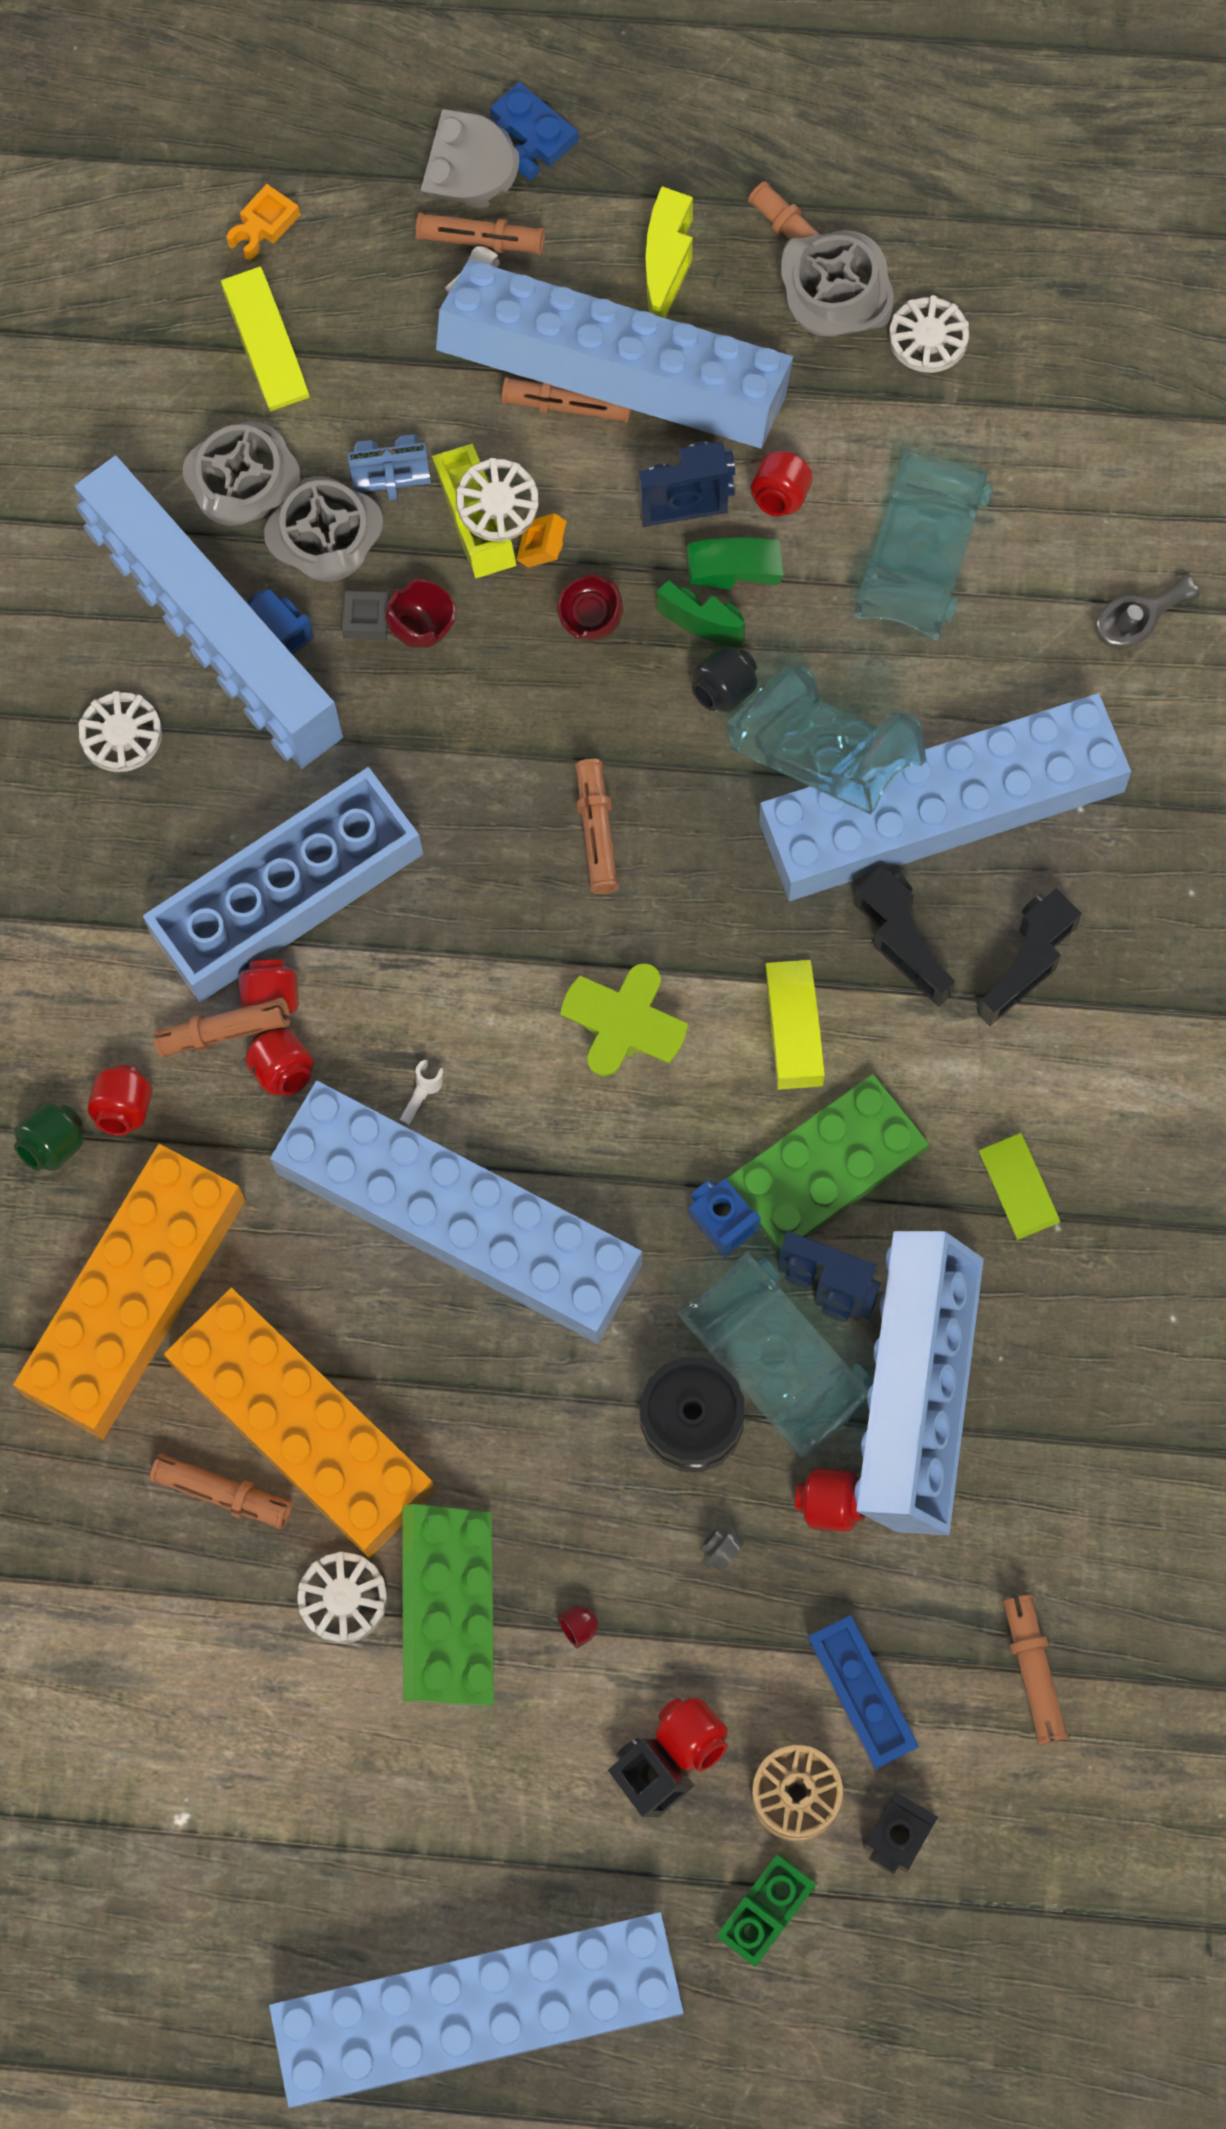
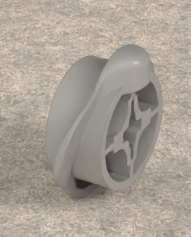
(841, 299)
(245, 440)
(331, 564)

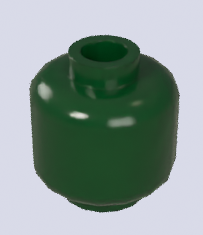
(48, 1137)

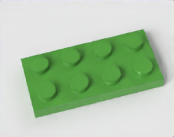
(829, 1162)
(447, 1606)

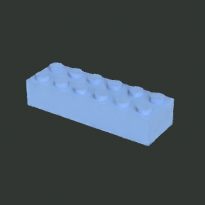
(284, 884)
(919, 1383)

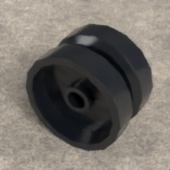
(716, 1399)

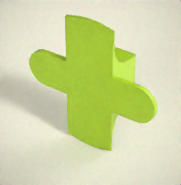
(624, 1020)

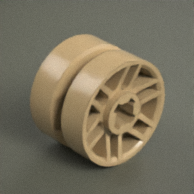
(817, 1778)

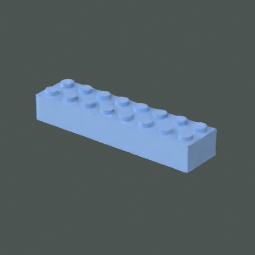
(614, 353)
(208, 612)
(954, 798)
(457, 1211)
(475, 2010)

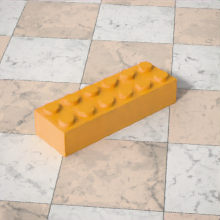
(130, 1291)
(299, 1422)

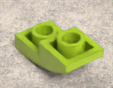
(1019, 1186)

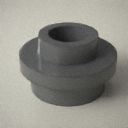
(721, 1547)

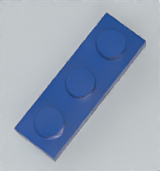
(863, 1692)

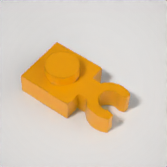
(263, 217)

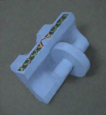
(389, 467)

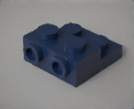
(688, 490)
(843, 1280)

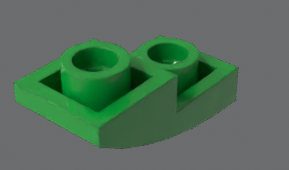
(726, 560)
(711, 621)
(767, 1909)

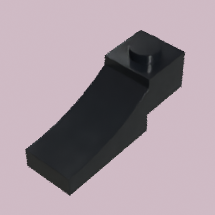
(888, 904)
(1044, 926)

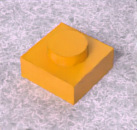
(542, 541)

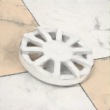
(929, 334)
(497, 499)
(120, 731)
(342, 1597)

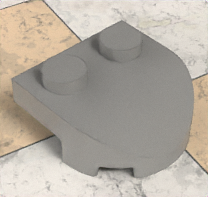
(470, 160)

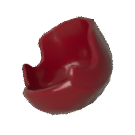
(590, 607)
(420, 613)

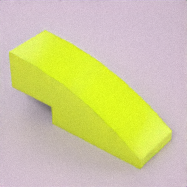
(668, 249)
(265, 338)
(483, 555)
(794, 1025)

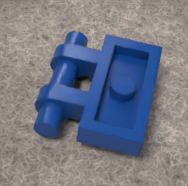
(535, 126)

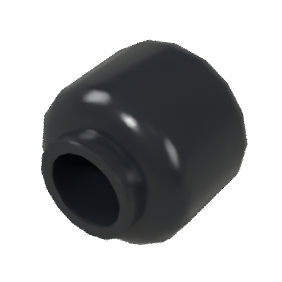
(724, 679)

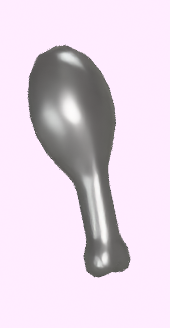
(1133, 617)

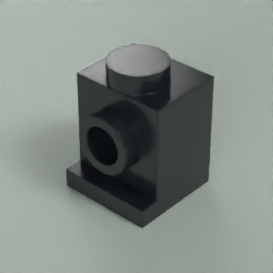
(632, 1777)
(904, 1813)

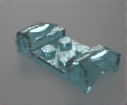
(923, 543)
(821, 744)
(777, 1355)

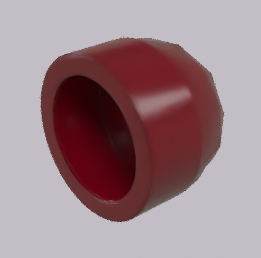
(578, 1625)

